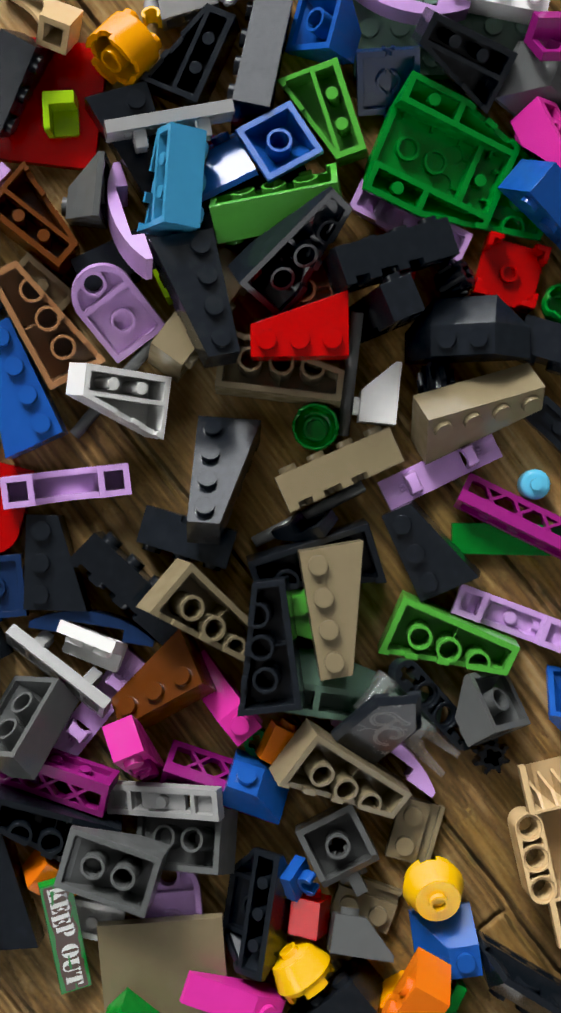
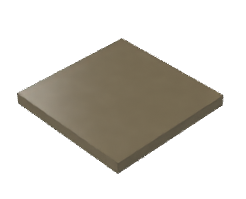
(156, 956)

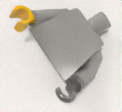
(175, 13)

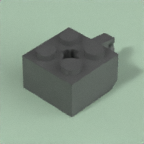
(342, 863)

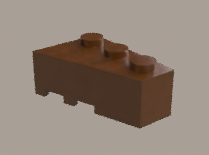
(34, 223)
(165, 683)

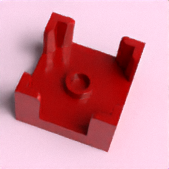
(510, 271)

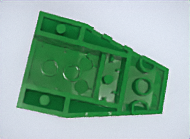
(446, 161)

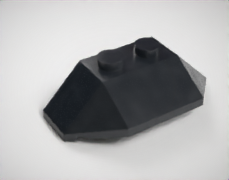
(467, 332)
(256, 913)
(518, 978)

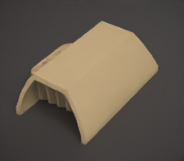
(542, 799)

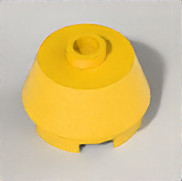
(433, 888)
(301, 970)

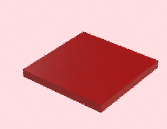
(31, 142)

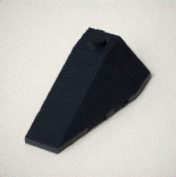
(286, 255)

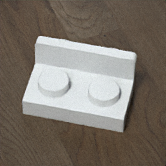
(92, 646)

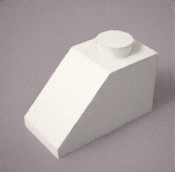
(380, 398)

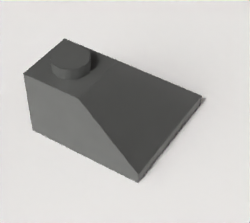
(528, 80)
(88, 195)
(488, 708)
(355, 937)

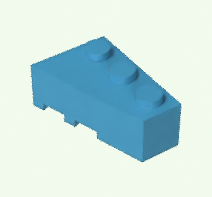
(177, 181)

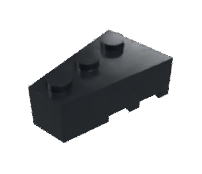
(20, 72)

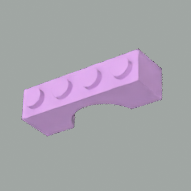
(65, 485)

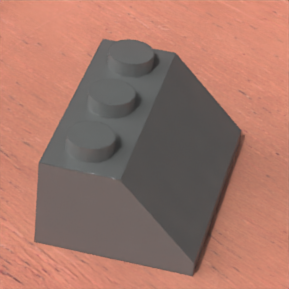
(31, 722)

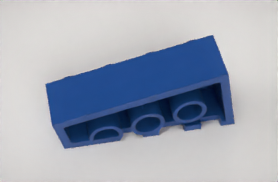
(536, 191)

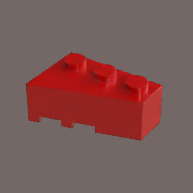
(304, 333)

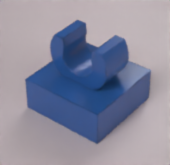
(298, 879)

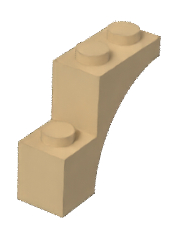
(57, 23)

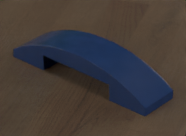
(132, 633)

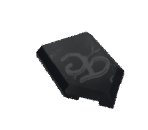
(380, 725)

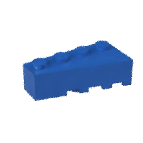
(26, 406)

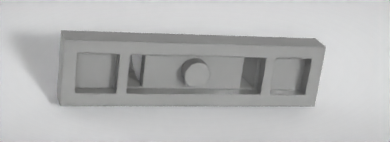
(143, 125)
(37, 653)
(166, 800)

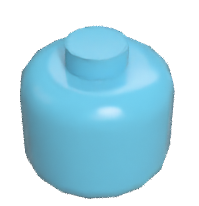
(533, 484)

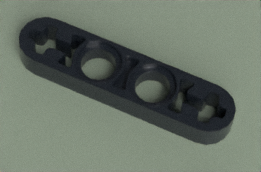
(433, 703)

